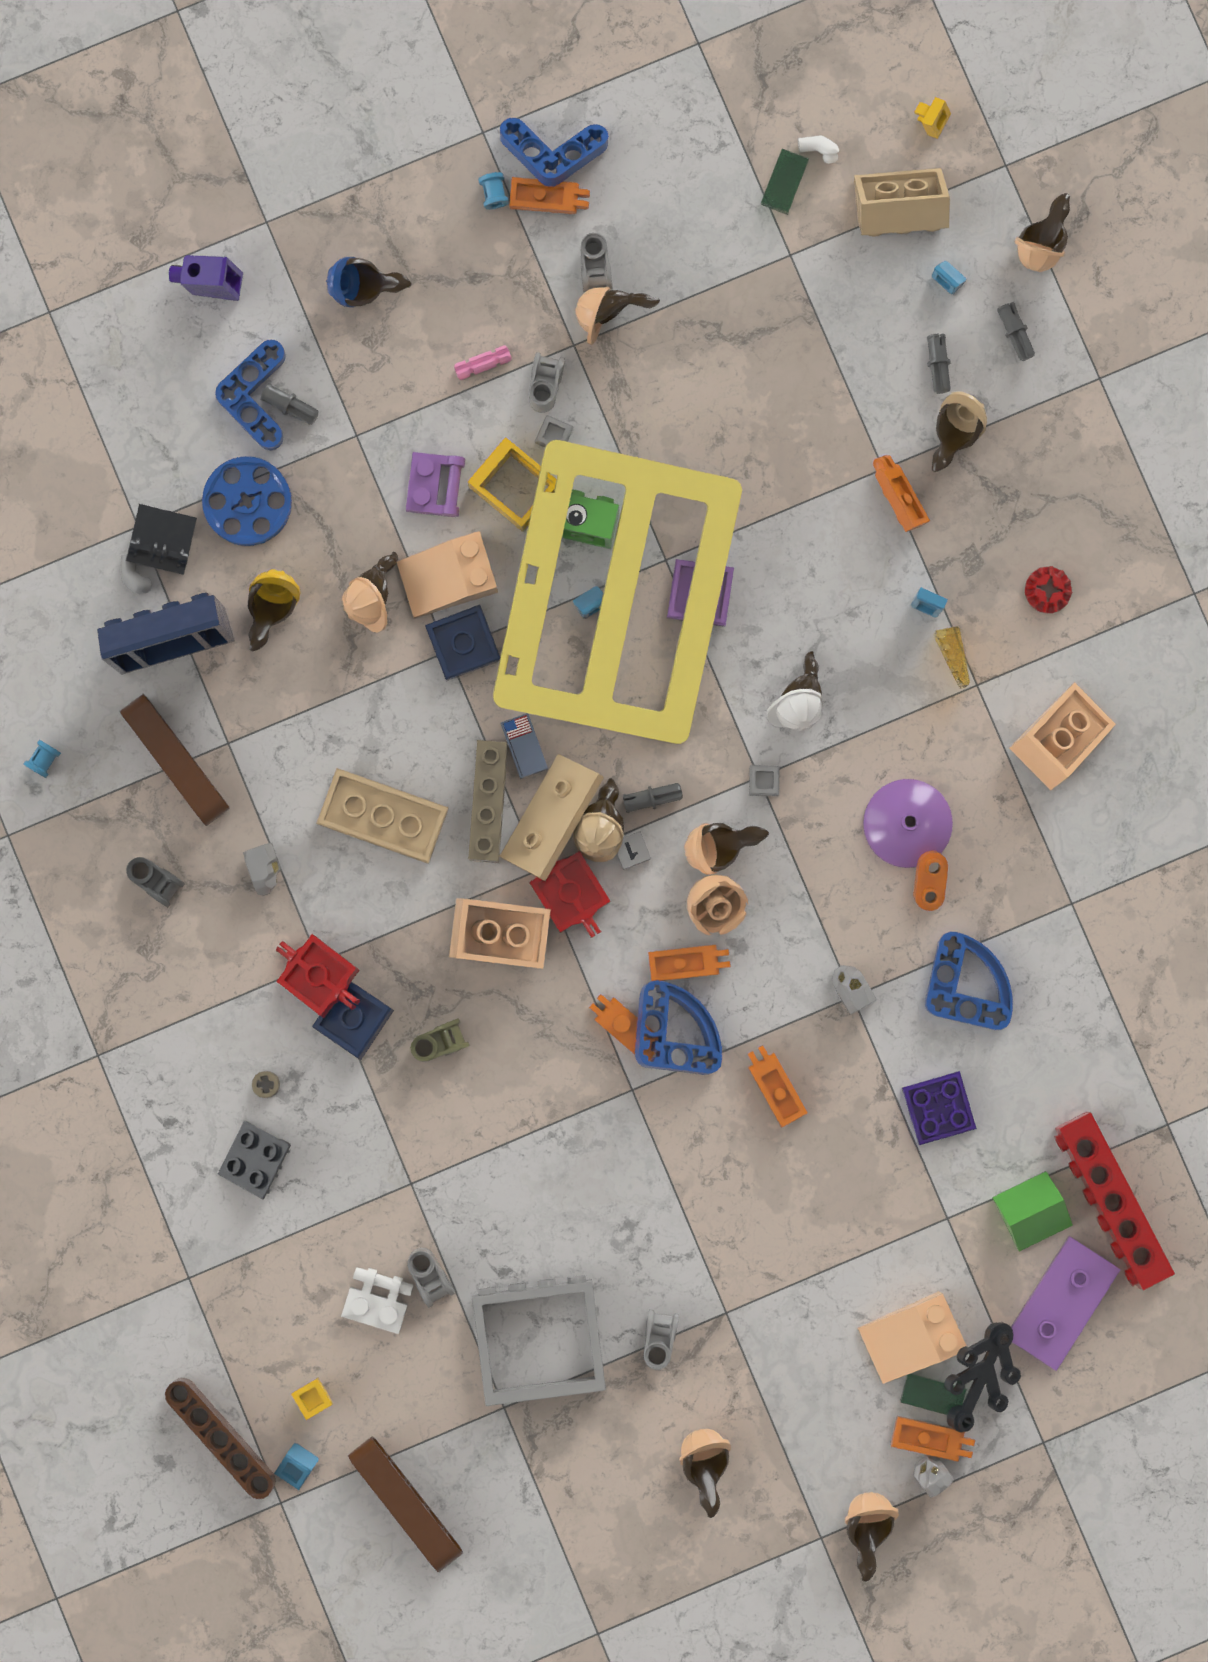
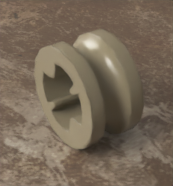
(260, 1091)

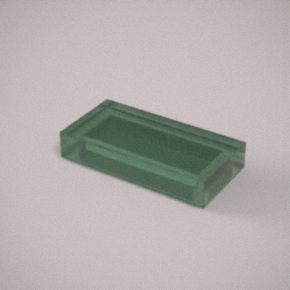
(784, 181)
(929, 1394)

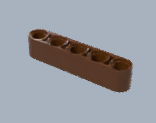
(174, 760)
(224, 1453)
(405, 1504)

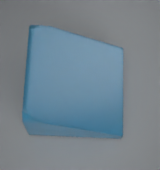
(948, 277)
(589, 602)
(296, 1466)

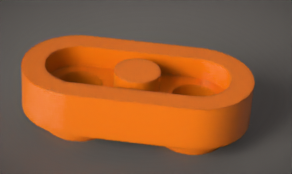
(930, 881)

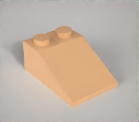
(447, 575)
(1062, 736)
(499, 933)
(912, 1337)

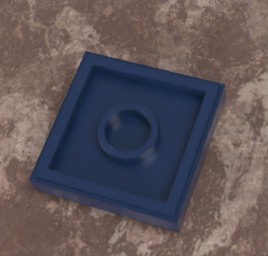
(463, 642)
(355, 1028)

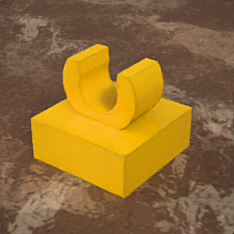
(933, 116)
(312, 1398)

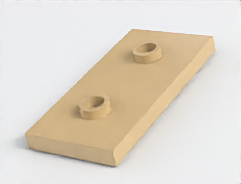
(382, 815)
(551, 817)

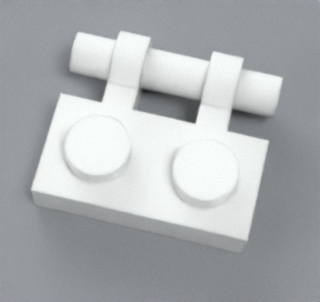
(373, 1308)

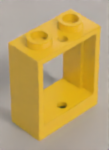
(490, 468)

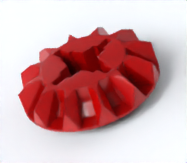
(1037, 597)

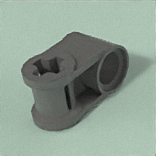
(155, 881)

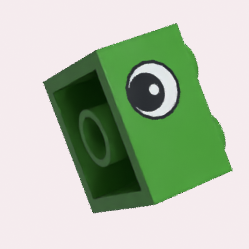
(591, 520)

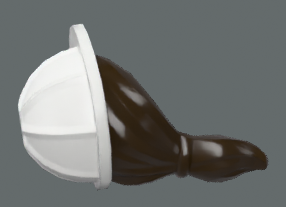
(800, 701)

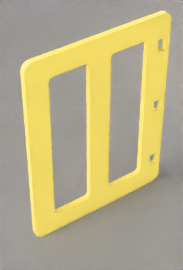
(642, 483)

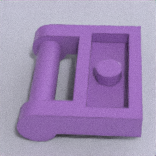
(425, 484)

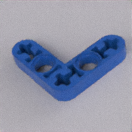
(549, 159)
(243, 400)

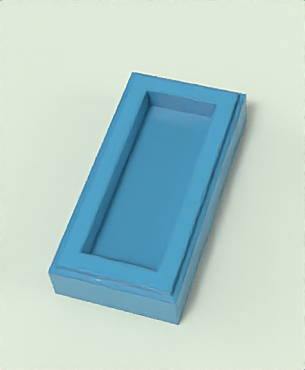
(928, 602)

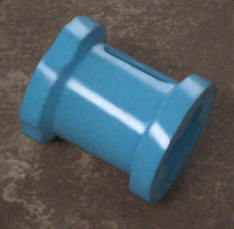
(493, 190)
(42, 758)

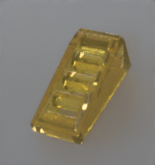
(952, 649)

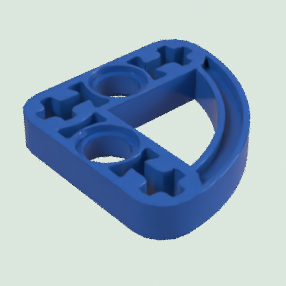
(948, 990)
(665, 1048)

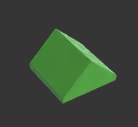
(1033, 1210)

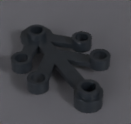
(996, 1343)

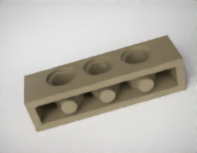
(488, 801)

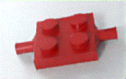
(571, 894)
(317, 975)

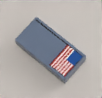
(524, 746)

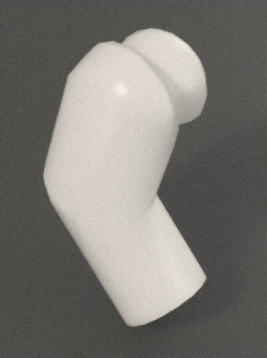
(820, 144)

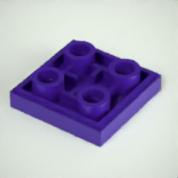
(939, 1108)

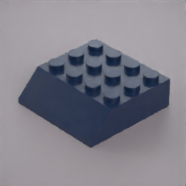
(164, 634)

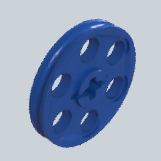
(233, 494)

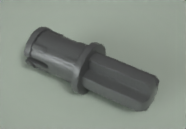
(1016, 331)
(939, 363)
(289, 404)
(652, 797)

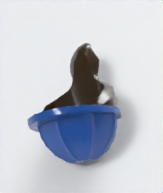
(359, 282)

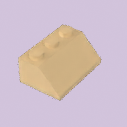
(902, 202)

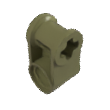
(441, 1041)

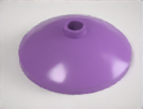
(886, 825)

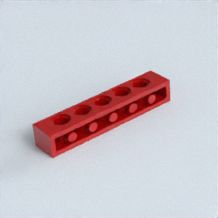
(1156, 1266)

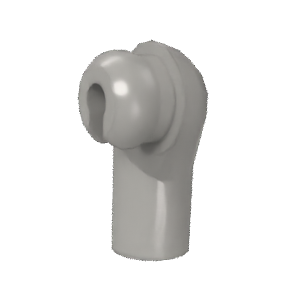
(133, 579)

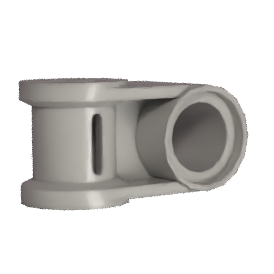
(595, 268)
(546, 377)
(430, 1278)
(660, 1336)

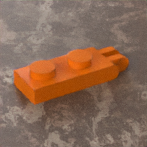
(534, 196)
(899, 493)
(686, 962)
(620, 1023)
(776, 1087)
(930, 1439)

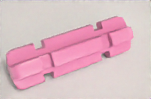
(482, 362)

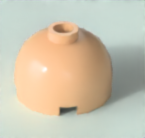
(716, 904)

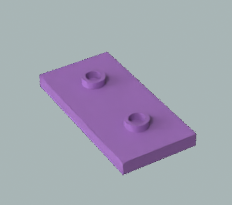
(1063, 1302)

